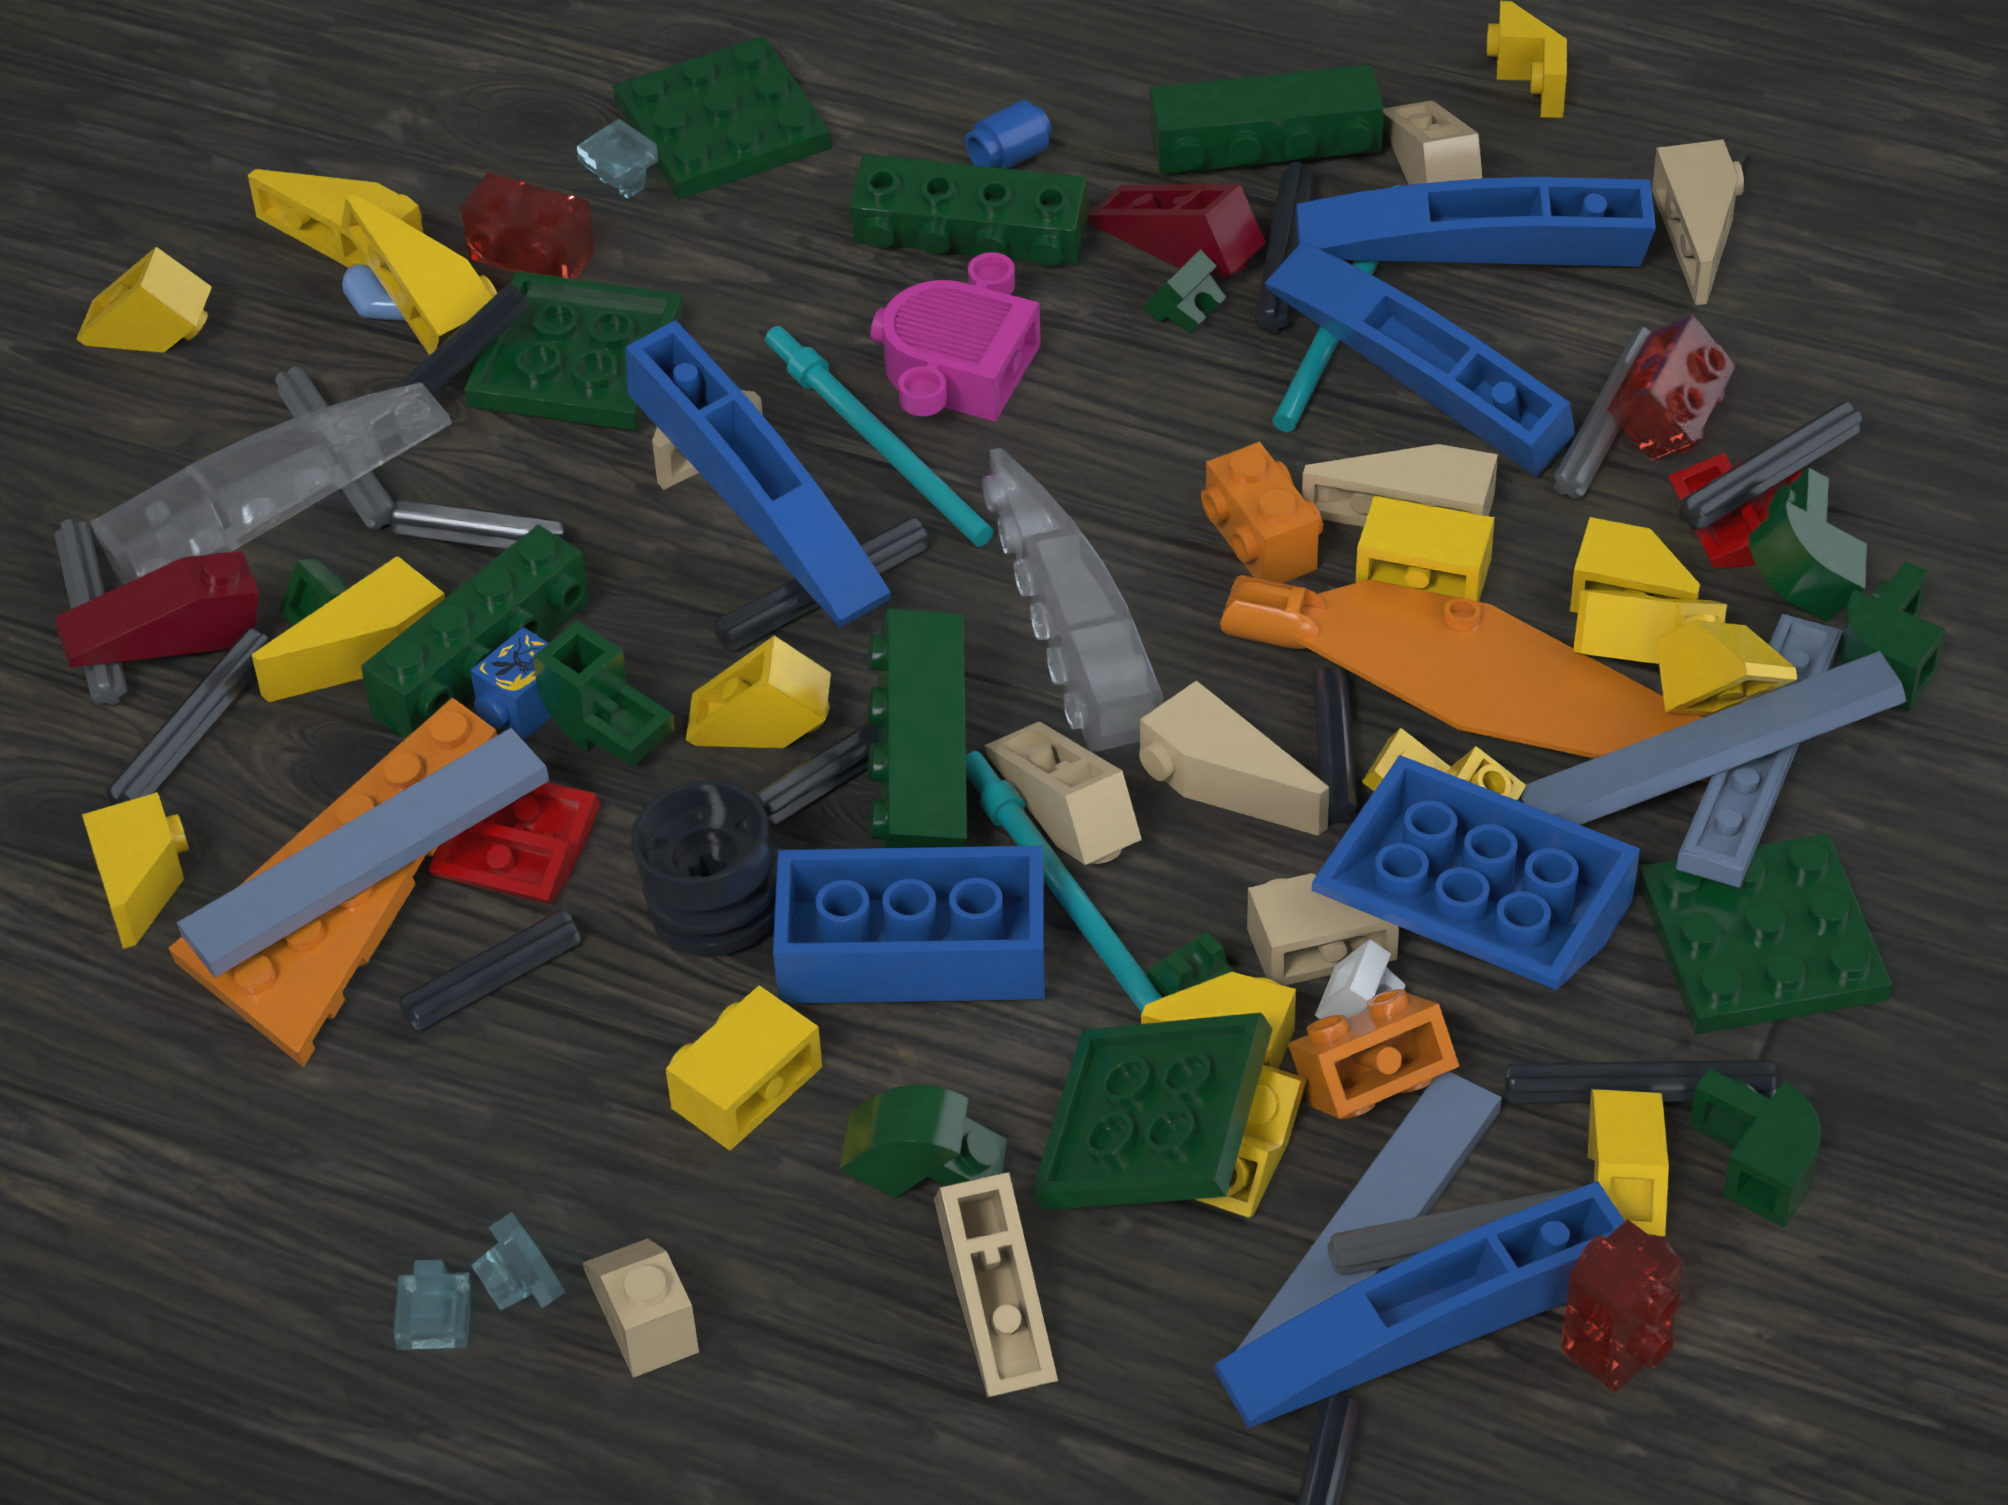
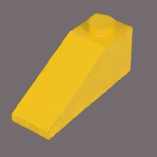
(313, 209)
(422, 277)
(344, 633)

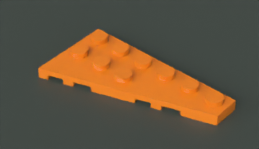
(302, 976)

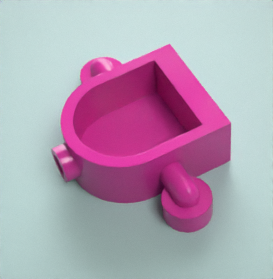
(959, 340)

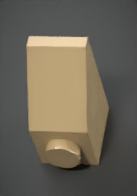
(1306, 933)
(644, 1305)

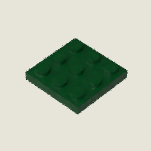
(723, 117)
(570, 351)
(1772, 947)
(1153, 1112)

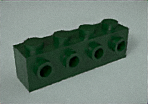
(1266, 119)
(969, 209)
(529, 586)
(920, 731)

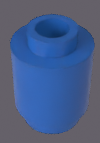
(1009, 136)

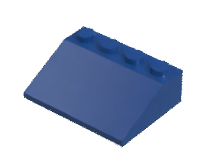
(1482, 873)

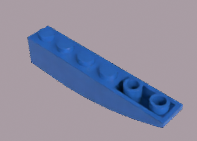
(1487, 222)
(1429, 356)
(751, 470)
(1420, 1306)

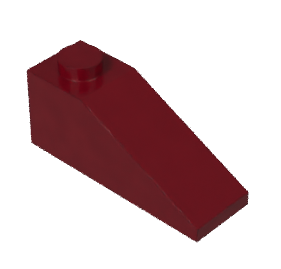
(1181, 220)
(172, 611)

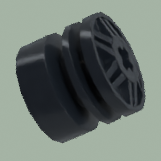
(706, 867)

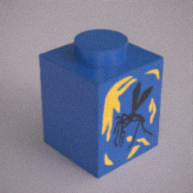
(508, 688)

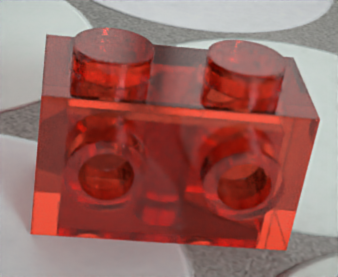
(527, 228)
(1672, 388)
(1622, 1305)

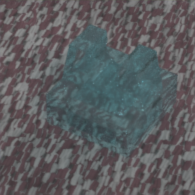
(619, 156)
(516, 1267)
(432, 1308)

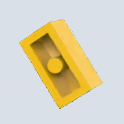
(1425, 548)
(743, 1067)

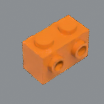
(1262, 514)
(1373, 1054)

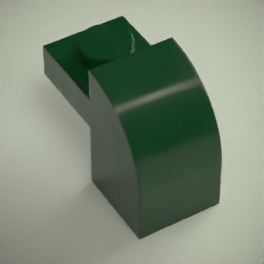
(1804, 554)
(1891, 625)
(589, 699)
(918, 1135)
(1770, 1140)

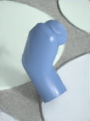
(368, 294)

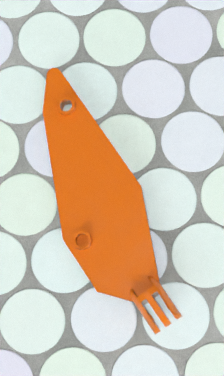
(1457, 662)

